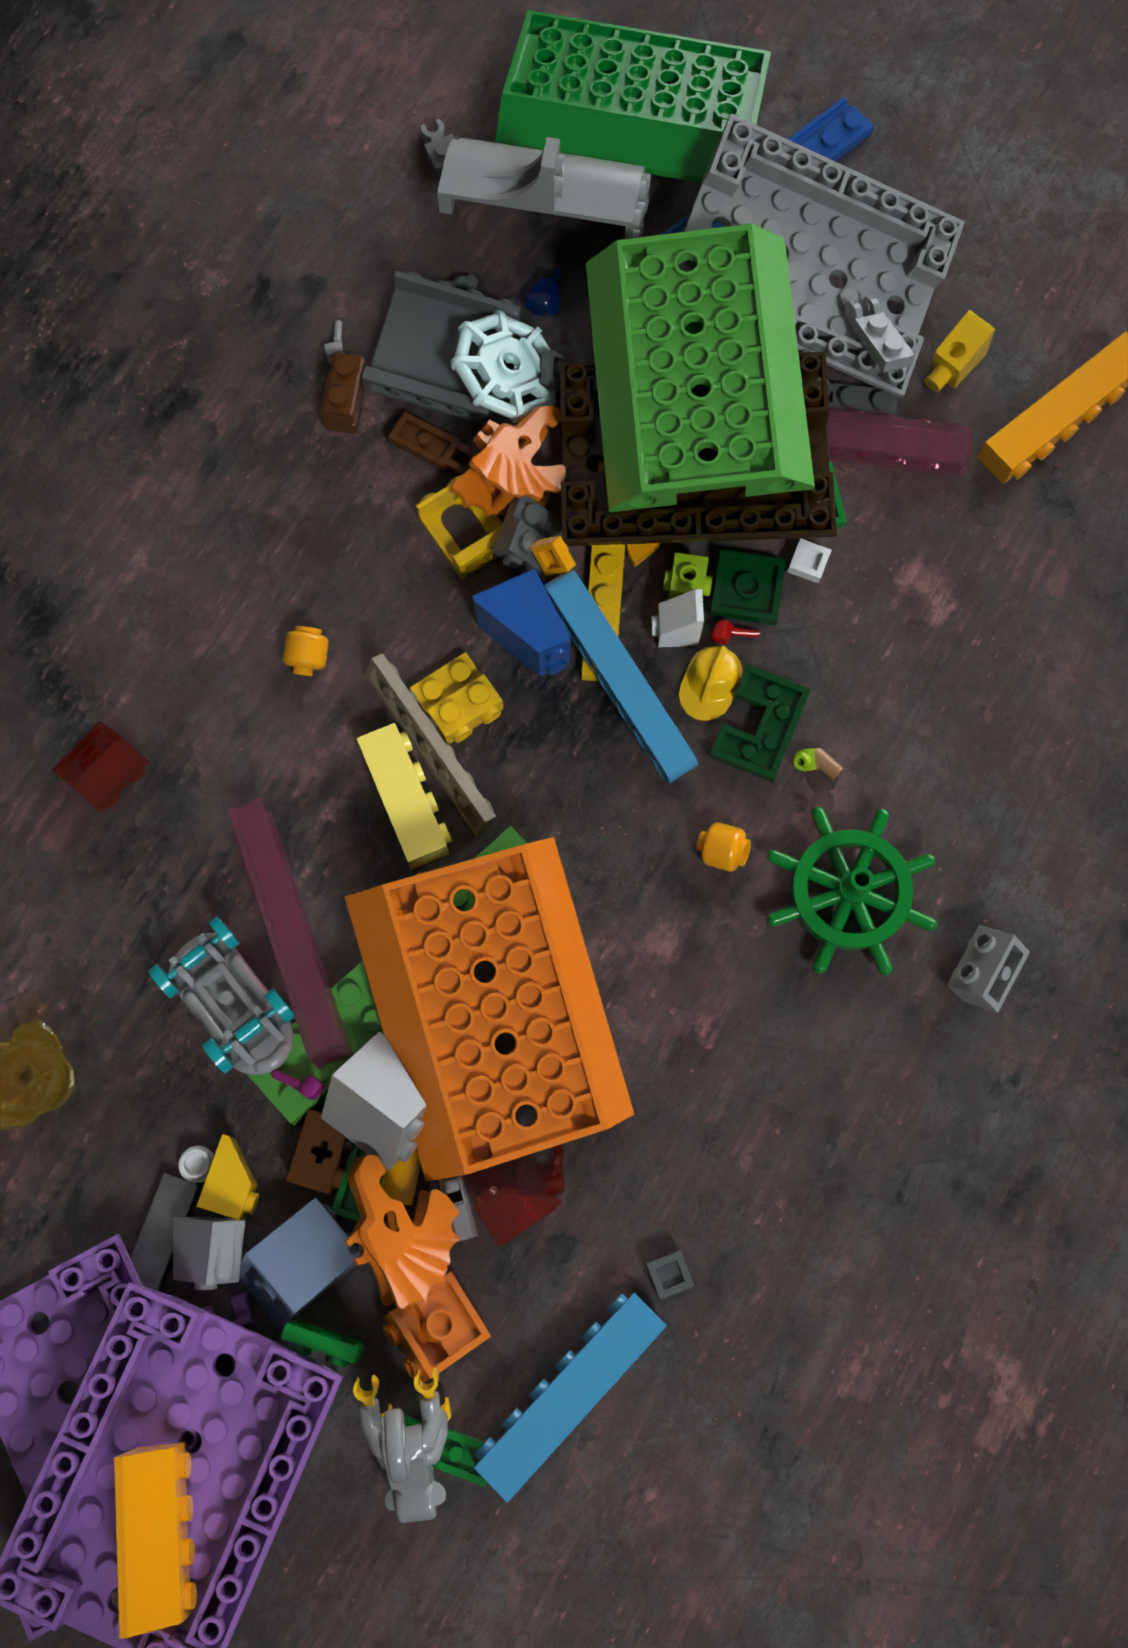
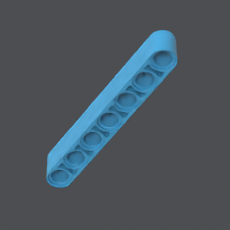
(620, 677)

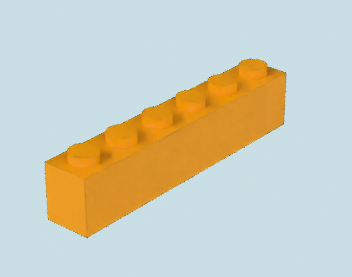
(1058, 413)

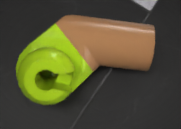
(816, 759)

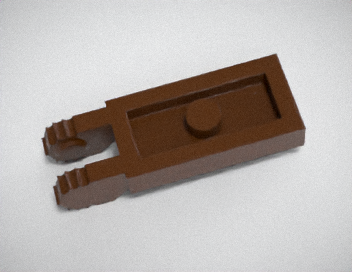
(430, 444)

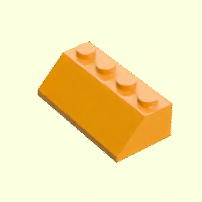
(153, 1538)

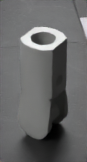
(464, 1223)

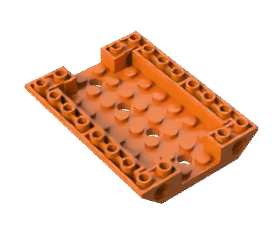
(446, 1021)

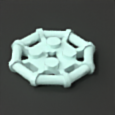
(490, 365)

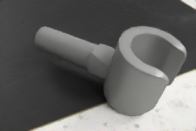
(336, 346)

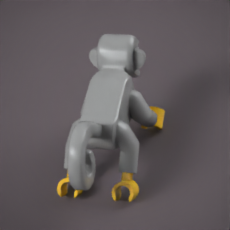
(408, 1450)

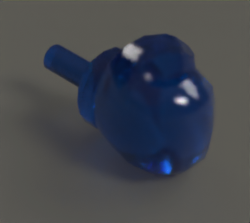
(544, 296)

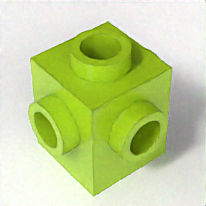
(687, 575)

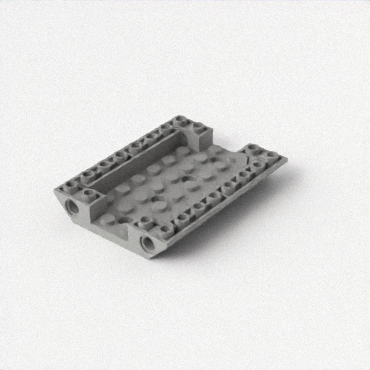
(831, 226)

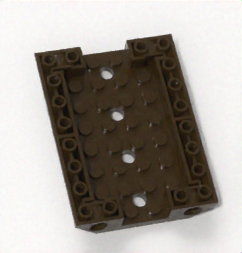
(698, 515)

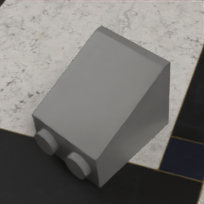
(376, 1103)

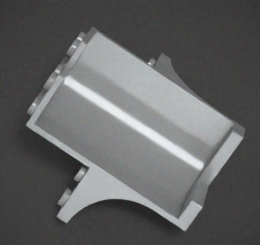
(545, 182)

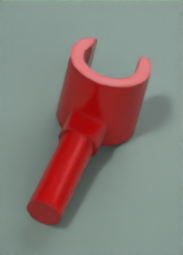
(724, 629)

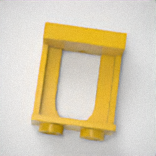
(471, 558)

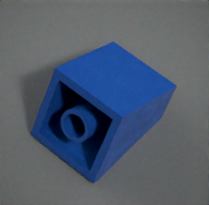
(524, 623)

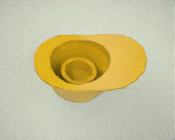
(710, 683)

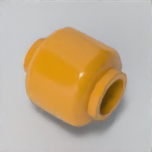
(305, 650)
(724, 847)

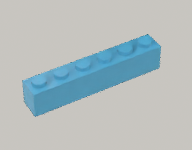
(569, 1396)

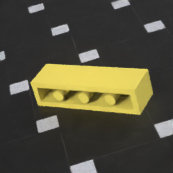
(403, 795)

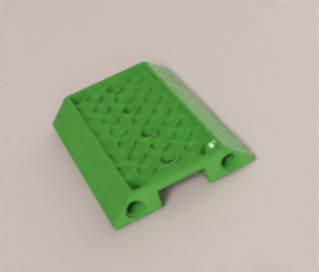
(652, 363)

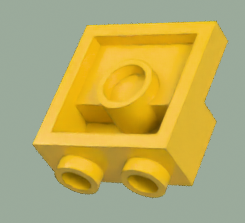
(458, 699)

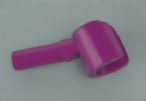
(310, 1087)

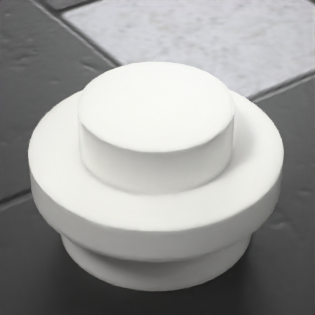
(196, 1163)

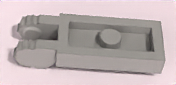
(878, 334)

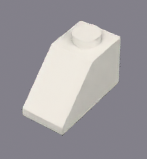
(679, 620)

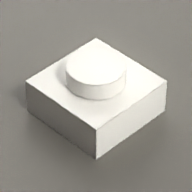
(809, 560)

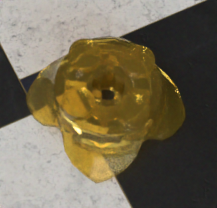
(53, 1078)

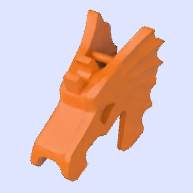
(505, 465)
(407, 1253)

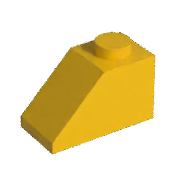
(229, 1183)

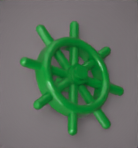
(851, 890)

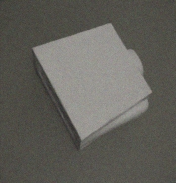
(207, 1250)

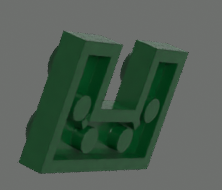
(764, 752)

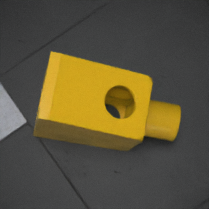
(960, 352)

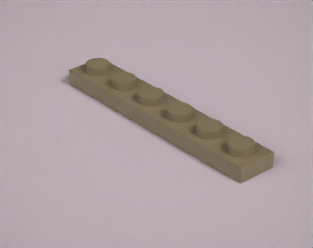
(431, 747)

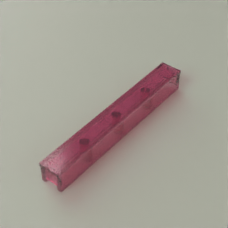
(290, 935)

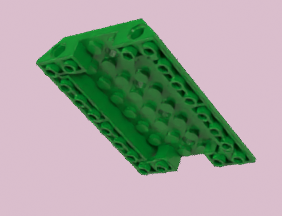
(627, 114)

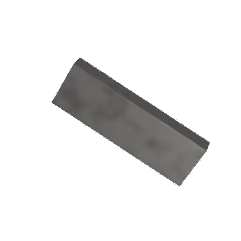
(155, 1243)

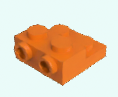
(436, 1330)

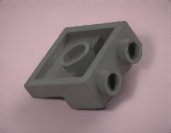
(521, 528)

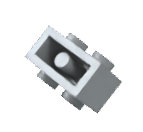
(988, 968)

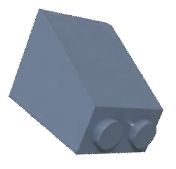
(297, 1263)

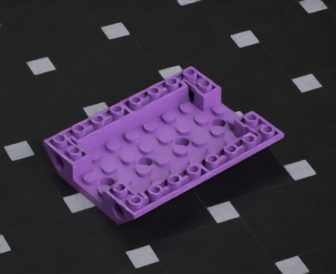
(147, 1389)

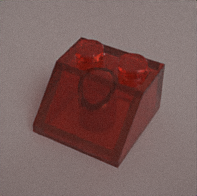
(101, 766)
(512, 1211)

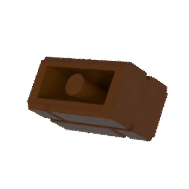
(343, 393)

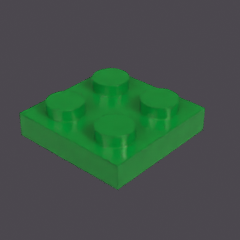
(311, 1338)

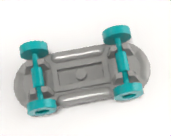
(243, 1019)

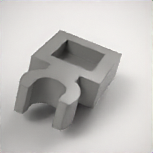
(436, 145)

